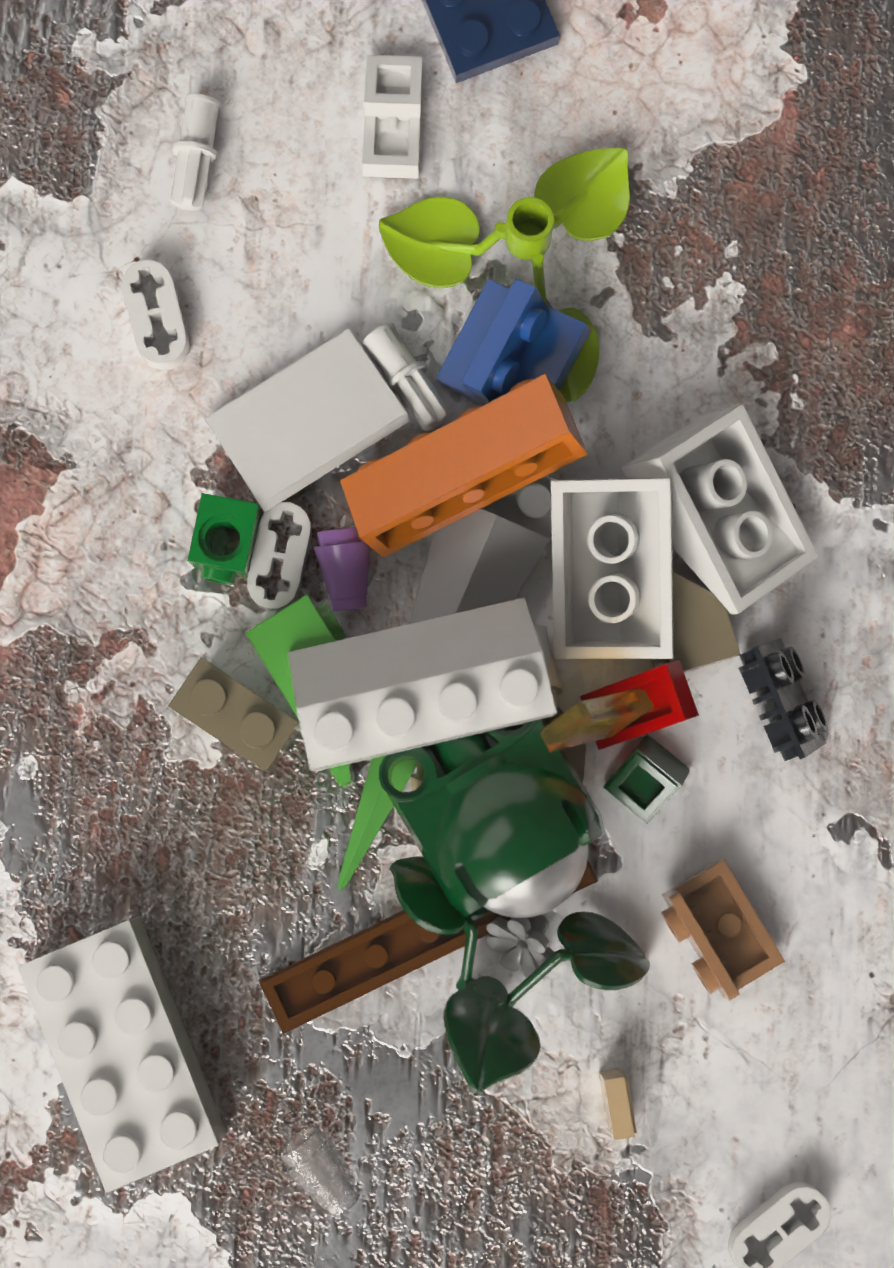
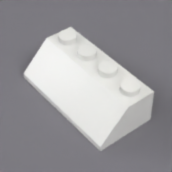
(420, 684)

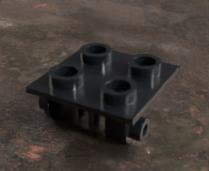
(802, 720)

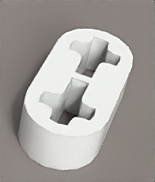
(143, 317)
(266, 554)
(770, 1217)

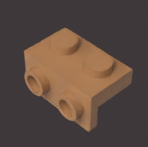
(721, 929)

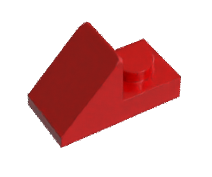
(666, 690)

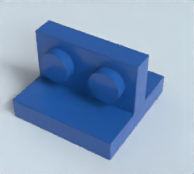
(511, 340)

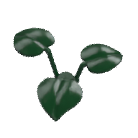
(480, 1019)

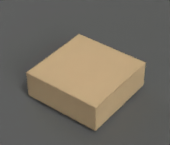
(618, 1104)

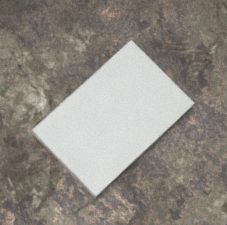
(307, 419)

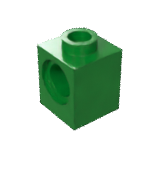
(218, 514)

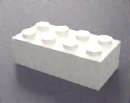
(123, 1054)

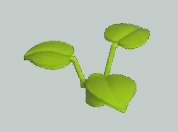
(582, 192)

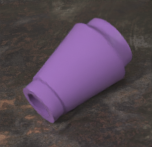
(344, 567)

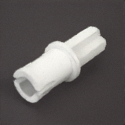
(194, 151)
(407, 376)

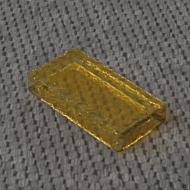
(596, 719)

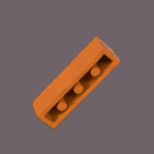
(463, 466)

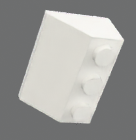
(612, 568)

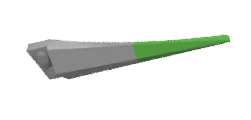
(467, 568)

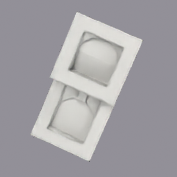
(392, 116)

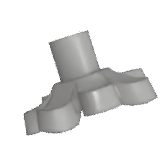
(521, 941)

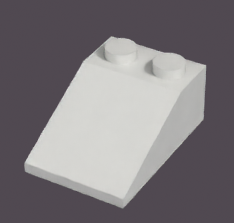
(728, 507)

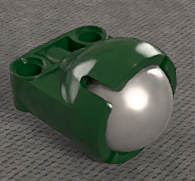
(498, 820)

